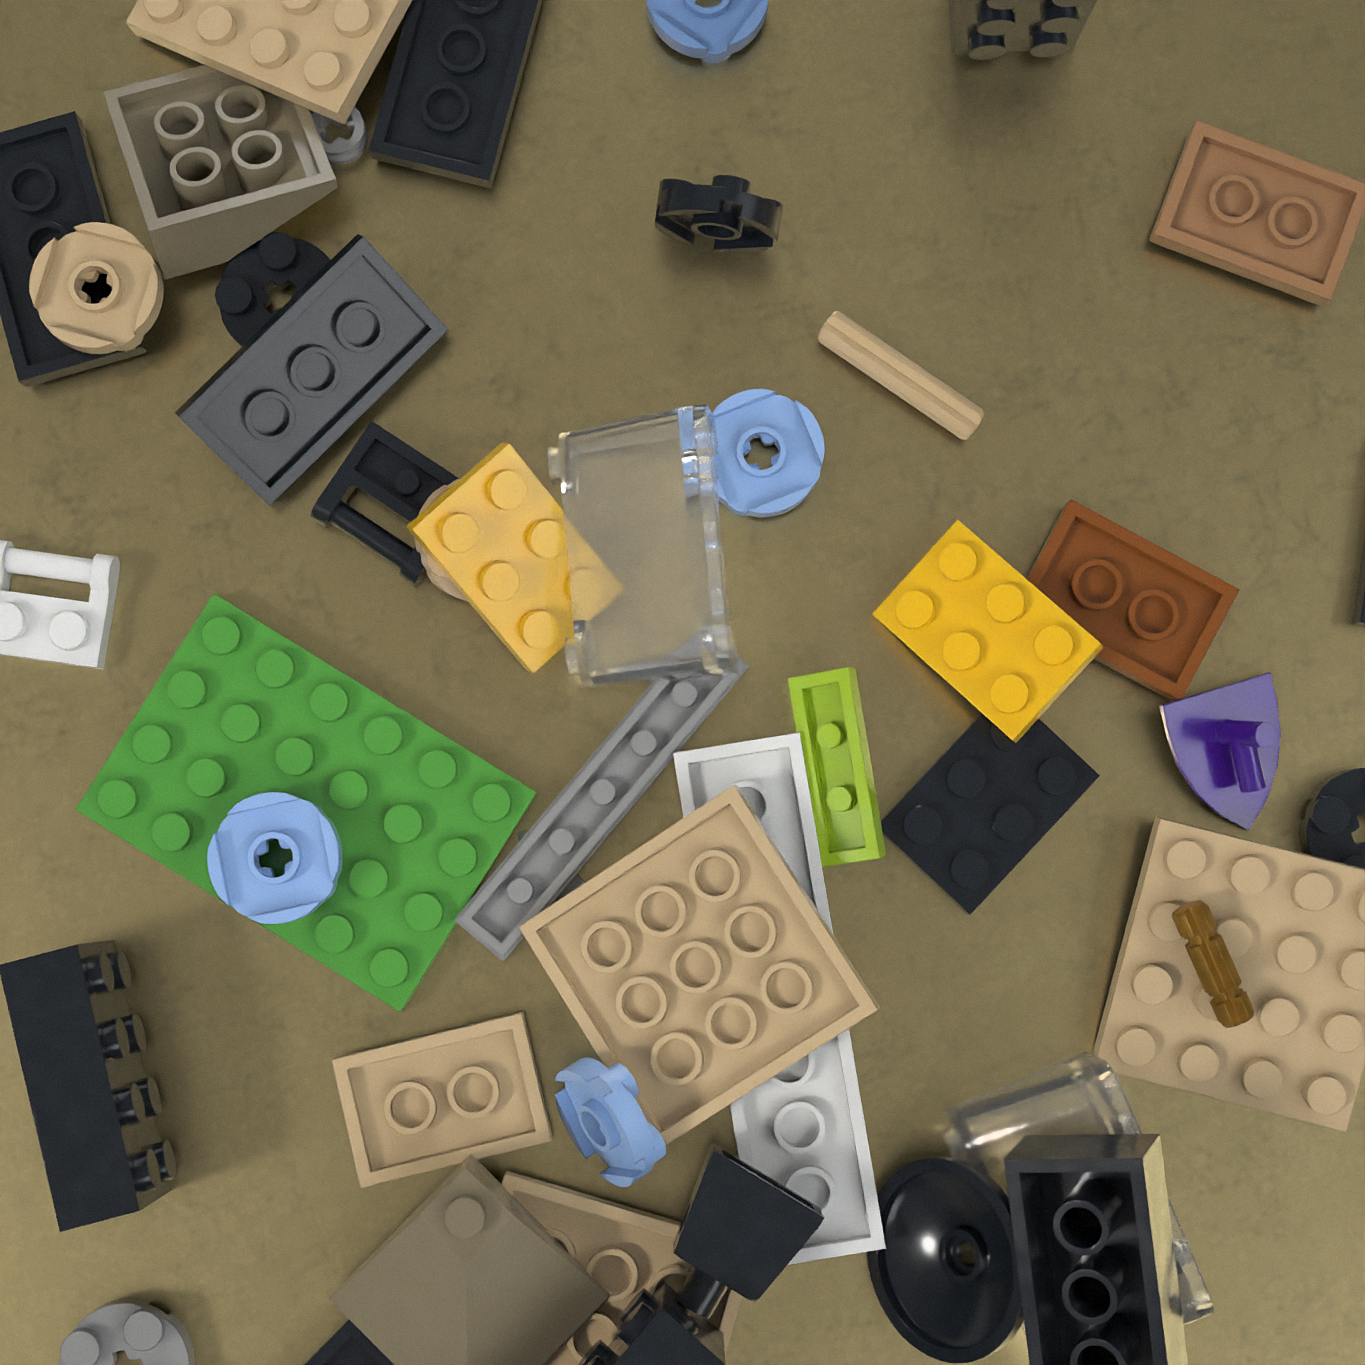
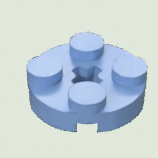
(794, 469)
(245, 836)
(606, 1119)

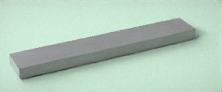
(590, 808)

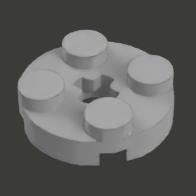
(132, 1327)

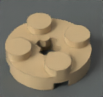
(80, 257)

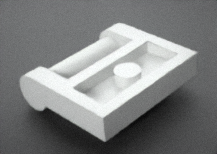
(57, 627)

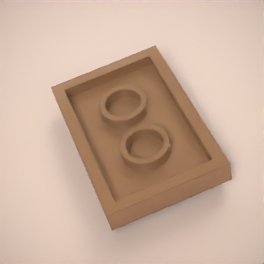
(1260, 213)

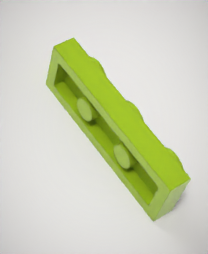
(838, 766)

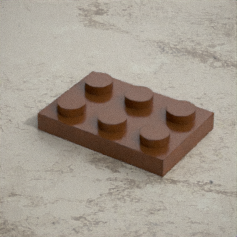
(1133, 598)

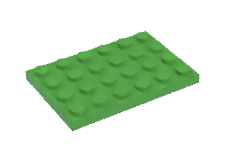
(263, 715)

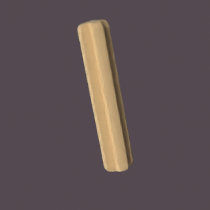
(900, 375)

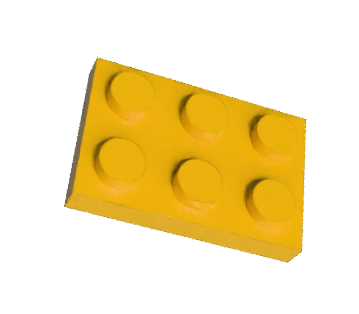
(505, 553)
(987, 631)

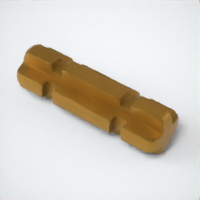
(1213, 964)

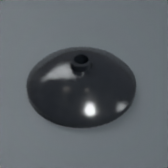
(929, 1278)

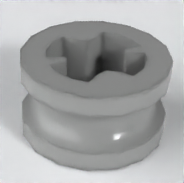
(341, 150)

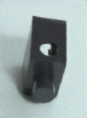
(738, 1231)

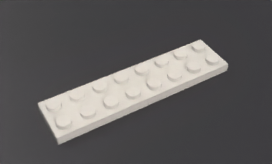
(810, 1117)

